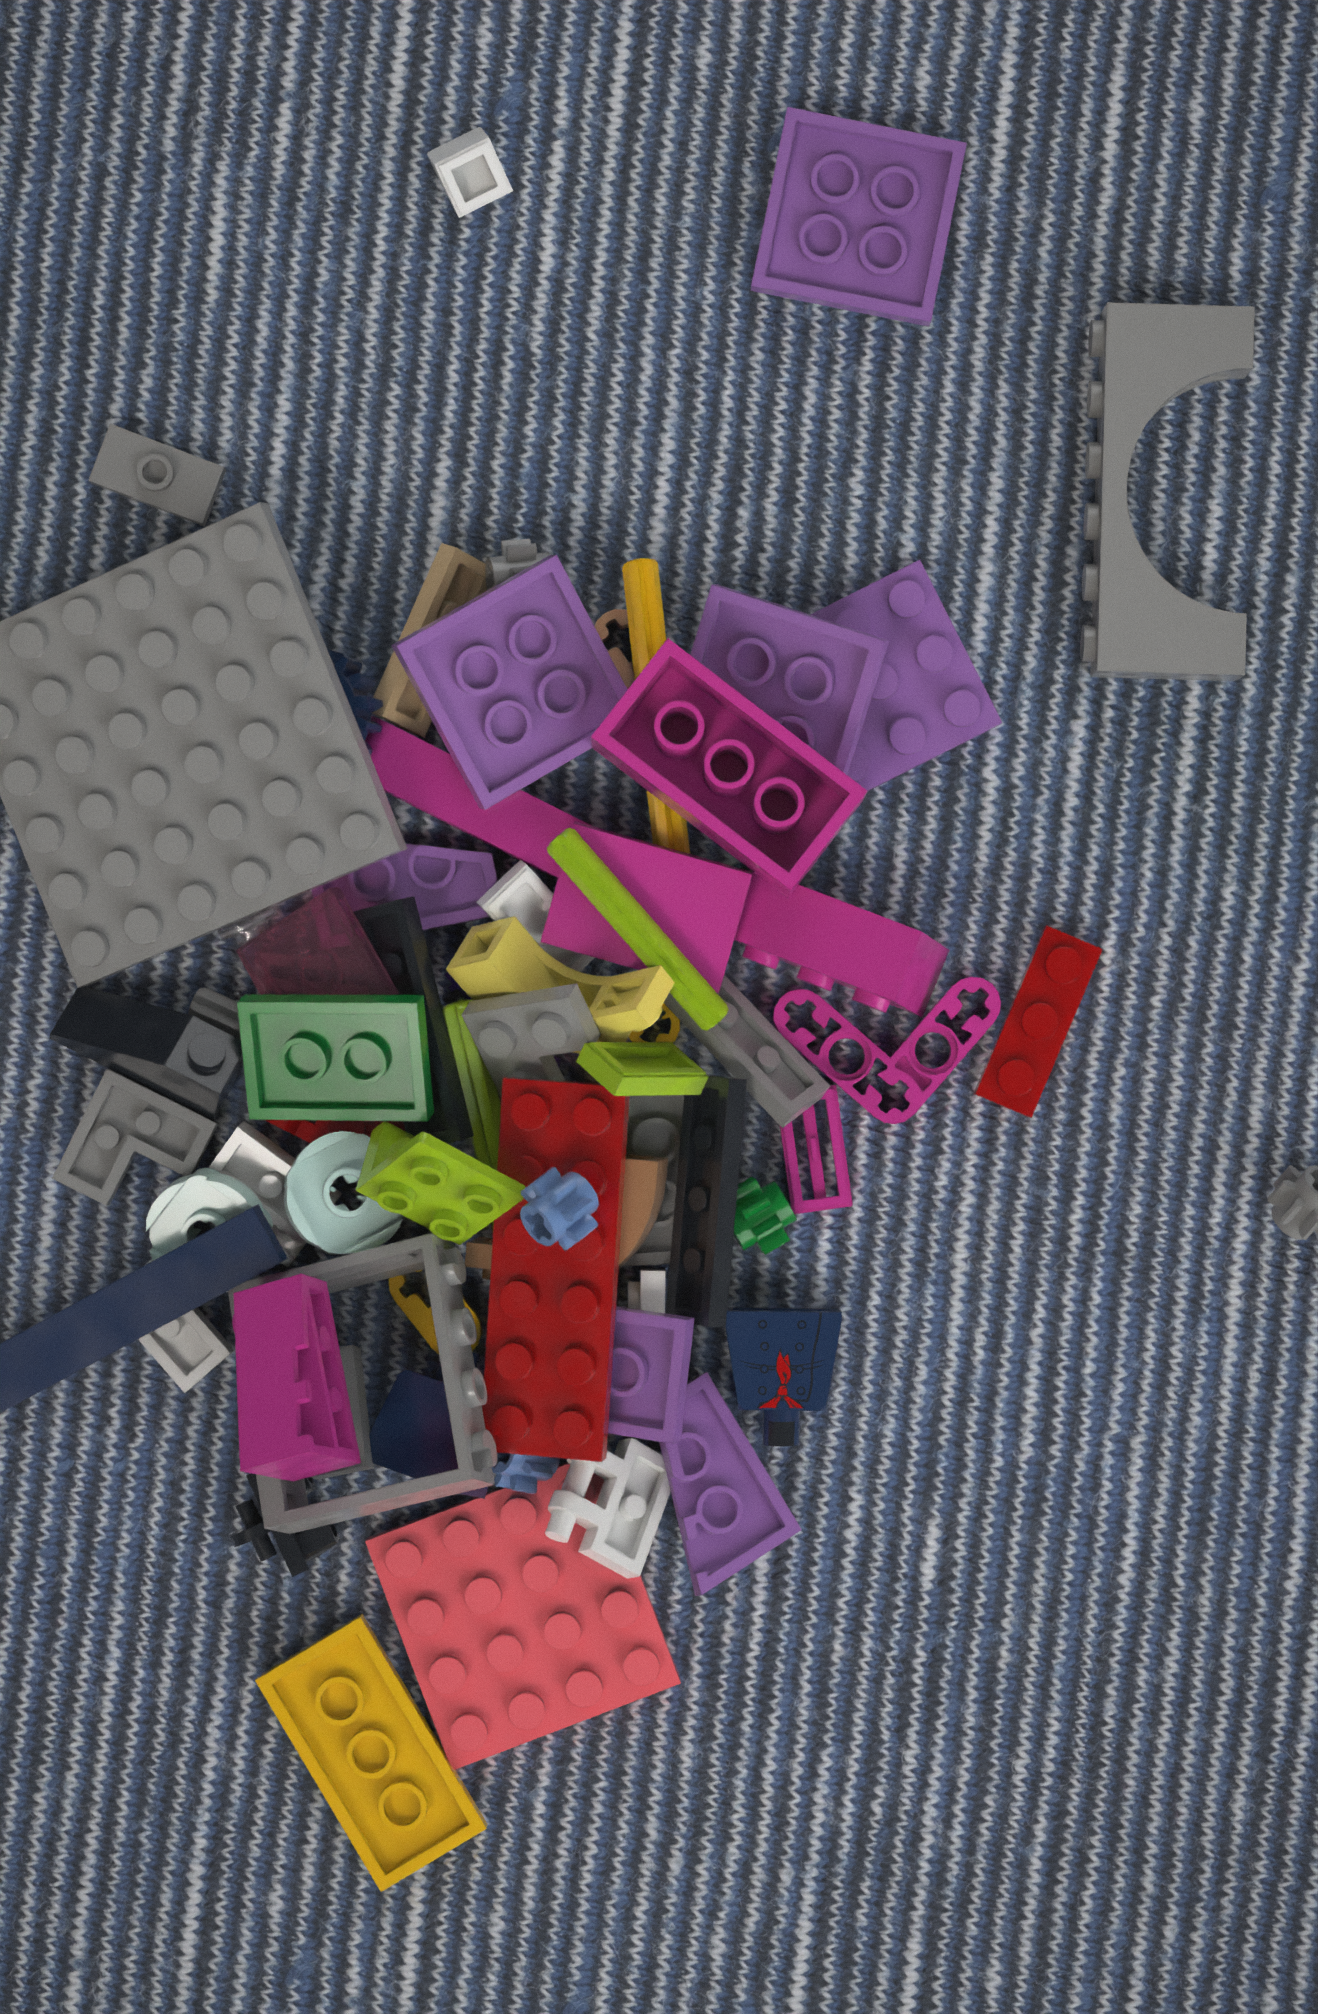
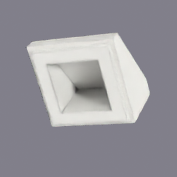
(470, 171)

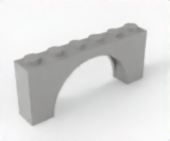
(1138, 618)

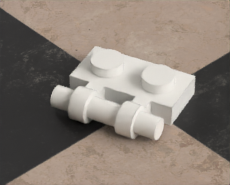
(626, 1510)

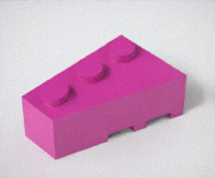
(840, 945)

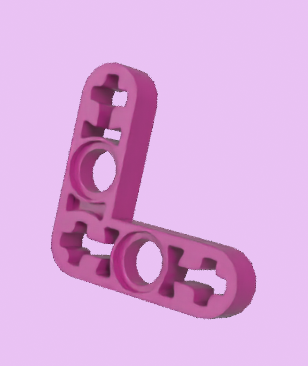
(902, 1063)

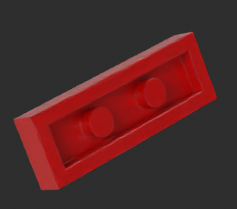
(1038, 1021)

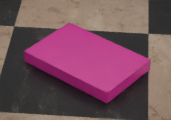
(685, 894)

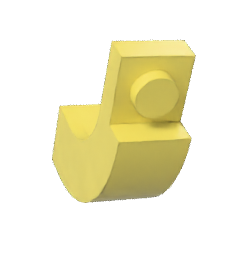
(506, 960)

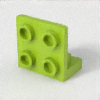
(434, 1183)

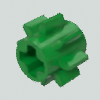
(761, 1216)

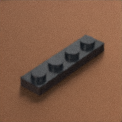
(401, 947)
(706, 1201)

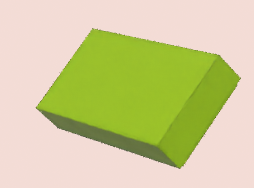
(642, 1068)

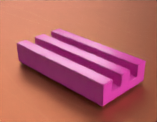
(820, 1200)

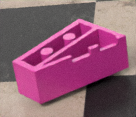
(291, 1382)

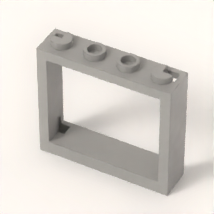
(286, 1502)

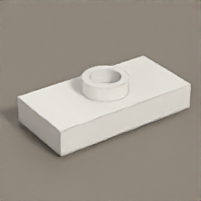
(529, 900)

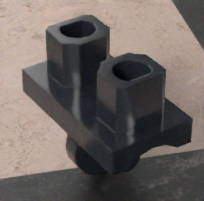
(296, 1548)

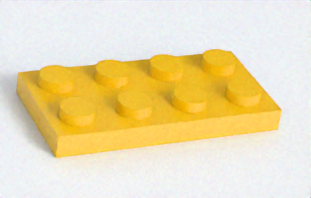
(371, 1752)

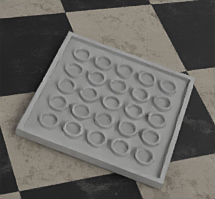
(181, 748)

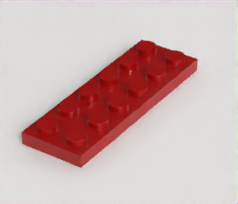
(549, 1304)

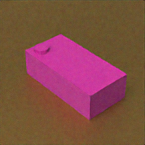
(727, 767)

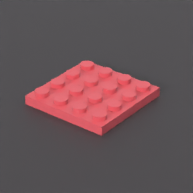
(514, 1625)

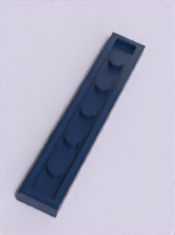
(137, 1305)

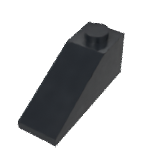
(153, 1047)

